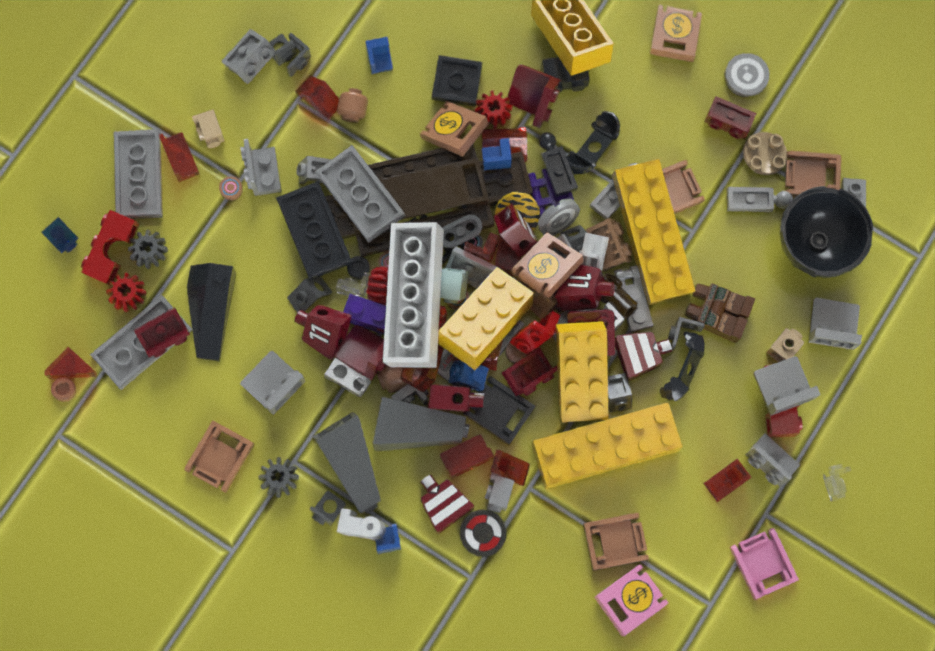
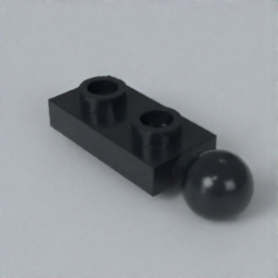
(556, 165)

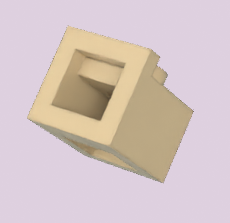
(208, 128)
(780, 351)

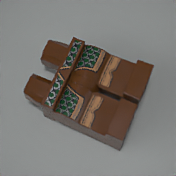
(721, 311)

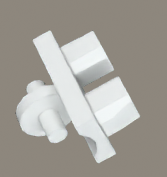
(594, 250)

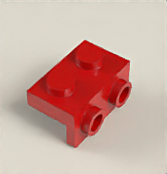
(536, 333)

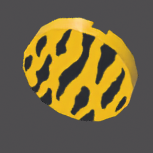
(524, 204)

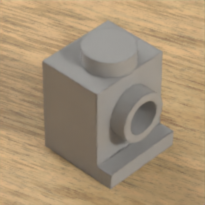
(499, 493)

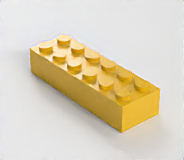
(653, 231)
(606, 445)

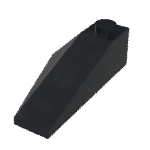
(209, 300)

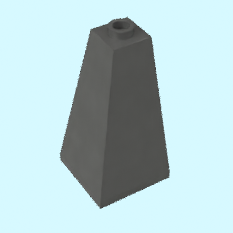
(415, 426)
(349, 458)

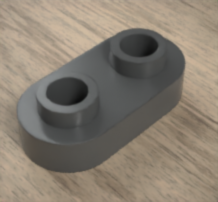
(459, 231)

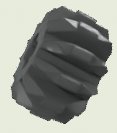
(139, 253)
(275, 485)

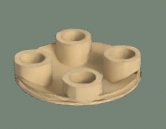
(765, 153)

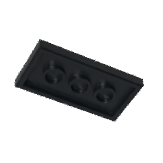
(314, 230)

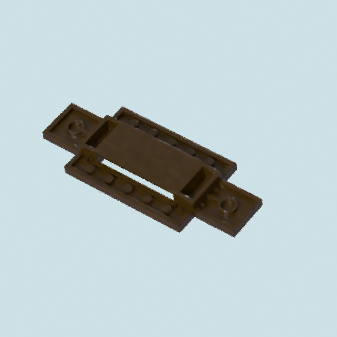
(436, 183)

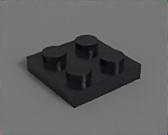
(457, 80)

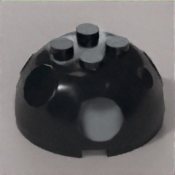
(826, 232)

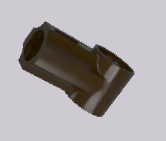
(621, 299)

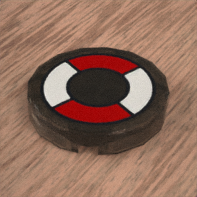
(483, 533)

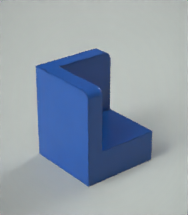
(379, 55)
(497, 156)
(389, 541)

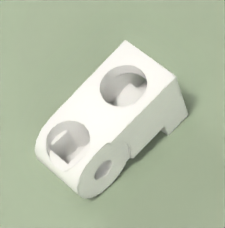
(347, 378)
(358, 527)

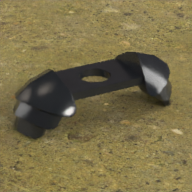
(606, 131)
(679, 386)

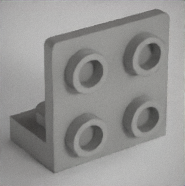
(261, 169)
(834, 324)
(272, 382)
(784, 385)
(772, 461)

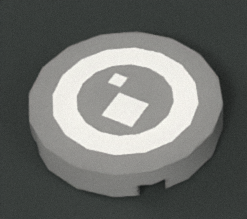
(746, 75)
(558, 218)

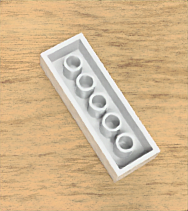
(413, 295)

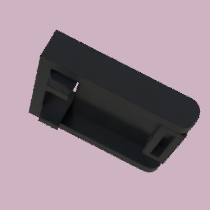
(498, 409)

